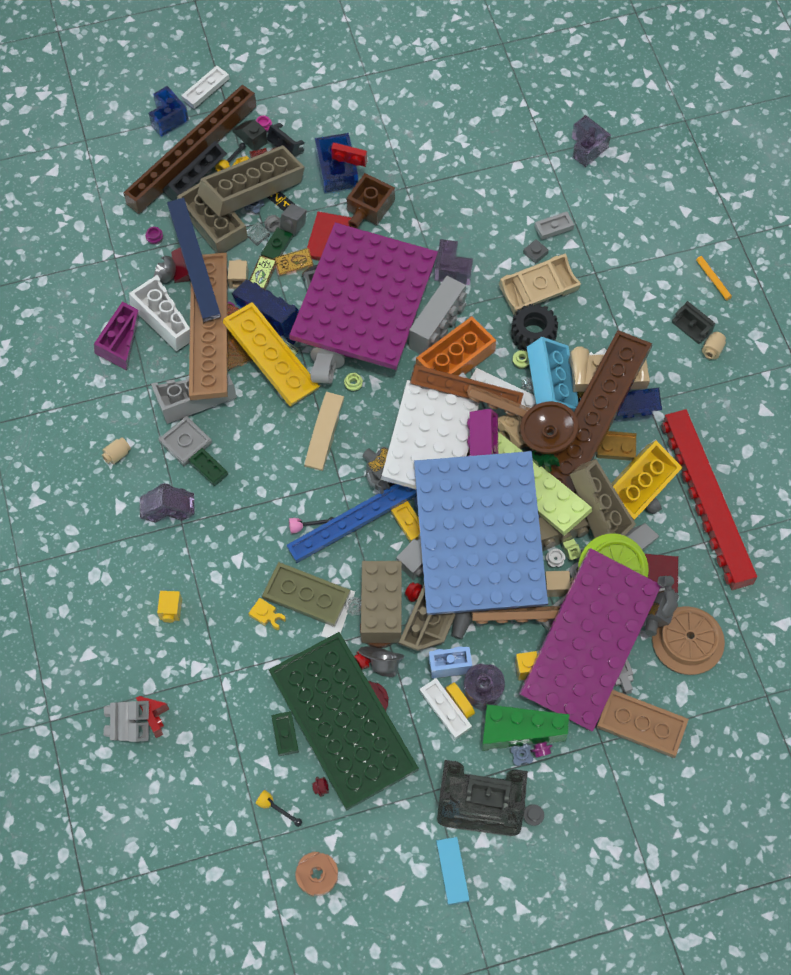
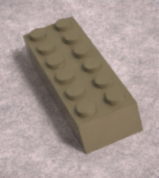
(250, 180)

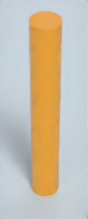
(713, 277)

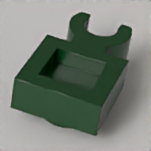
(545, 460)

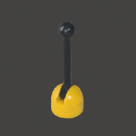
(223, 164)
(265, 801)

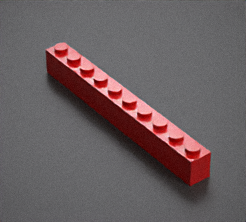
(709, 500)

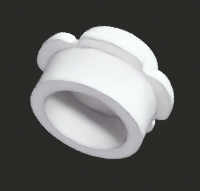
(555, 553)

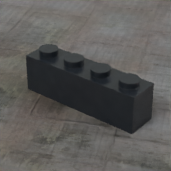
(194, 171)

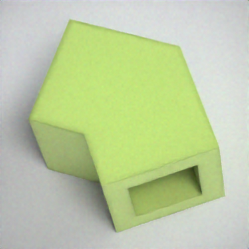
(571, 549)

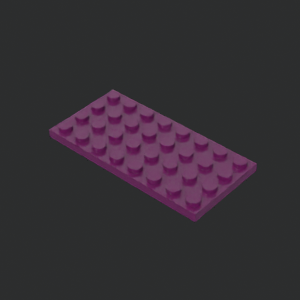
(590, 639)

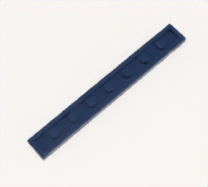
(193, 260)

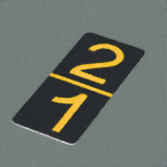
(280, 200)

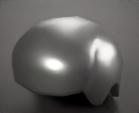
(166, 269)

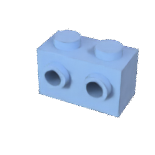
(449, 662)

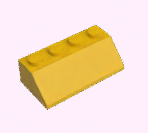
(645, 477)

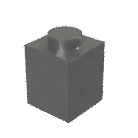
(293, 219)

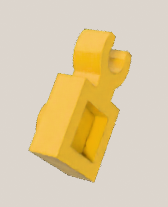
(265, 612)

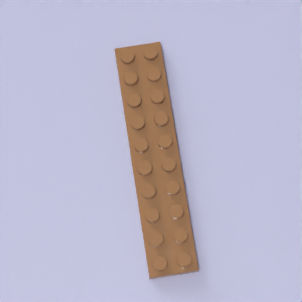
(210, 338)

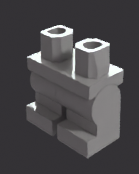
(123, 721)

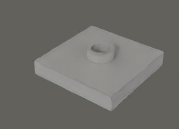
(184, 440)

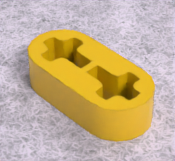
(460, 700)

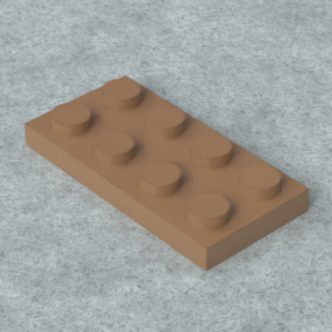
(643, 723)

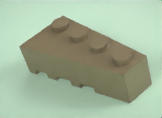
(608, 510)
(552, 537)

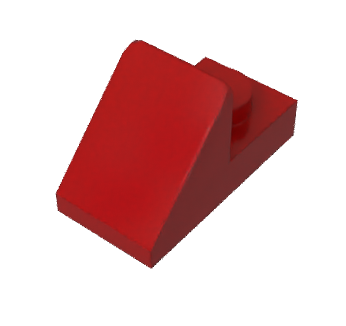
(155, 709)

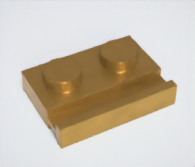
(618, 446)

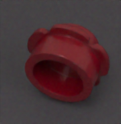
(320, 786)

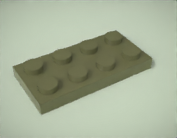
(306, 594)

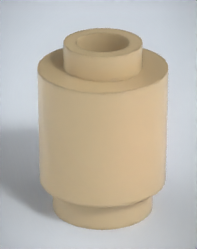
(714, 345)
(115, 451)

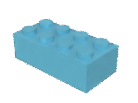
(551, 372)

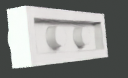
(205, 87)
(445, 708)

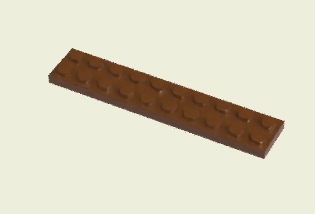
(602, 402)

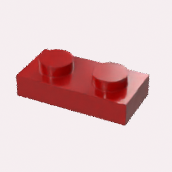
(349, 154)

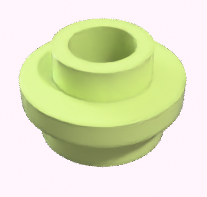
(521, 363)
(353, 377)

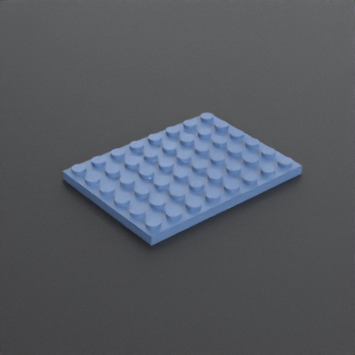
(480, 533)

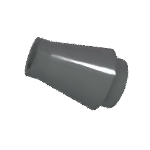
(460, 624)

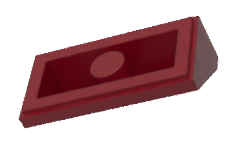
(181, 273)

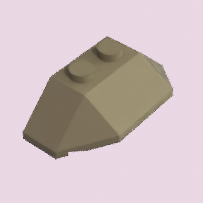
(423, 629)

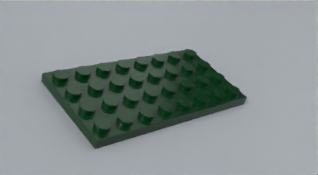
(343, 721)

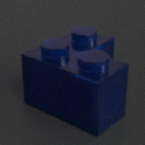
(169, 111)

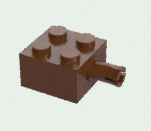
(369, 200)

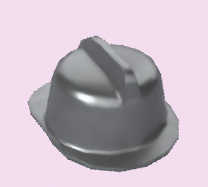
(382, 660)

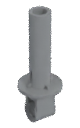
(325, 365)

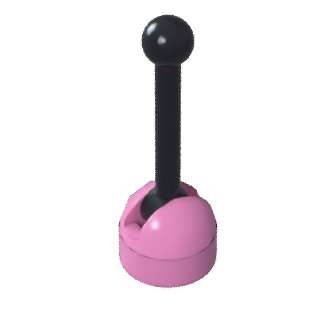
(296, 524)

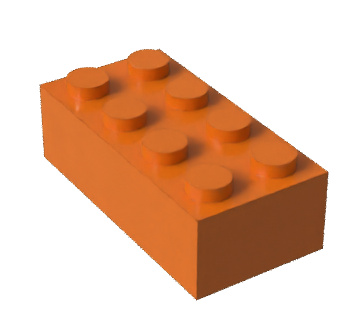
(459, 349)

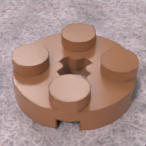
(315, 886)

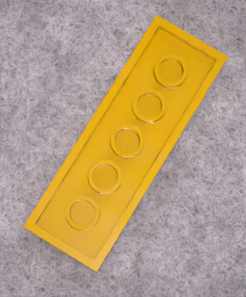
(270, 354)

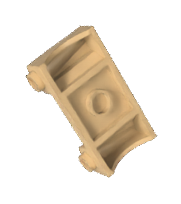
(539, 283)
(585, 365)

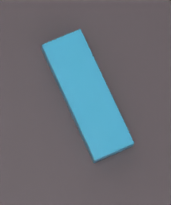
(452, 871)

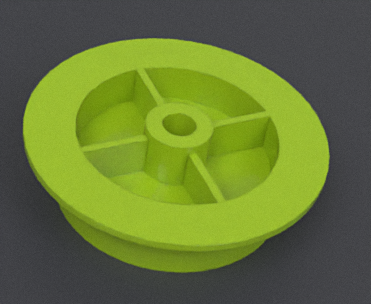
(620, 549)

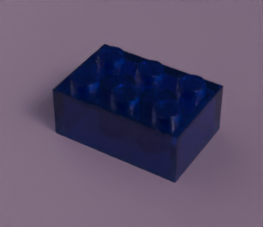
(335, 174)

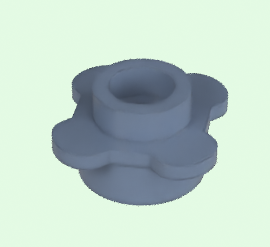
(256, 208)
(519, 760)

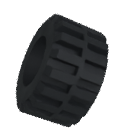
(531, 316)

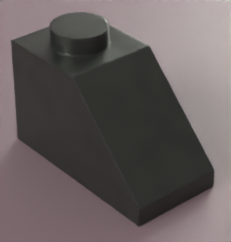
(251, 134)

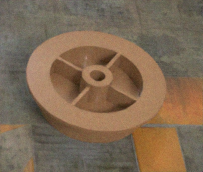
(693, 654)

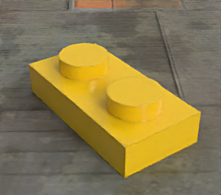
(407, 520)

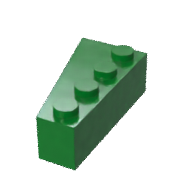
(518, 726)

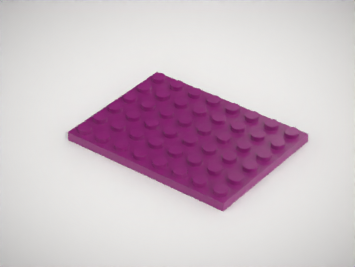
(364, 296)

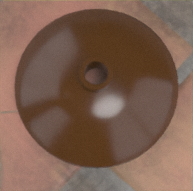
(548, 418)

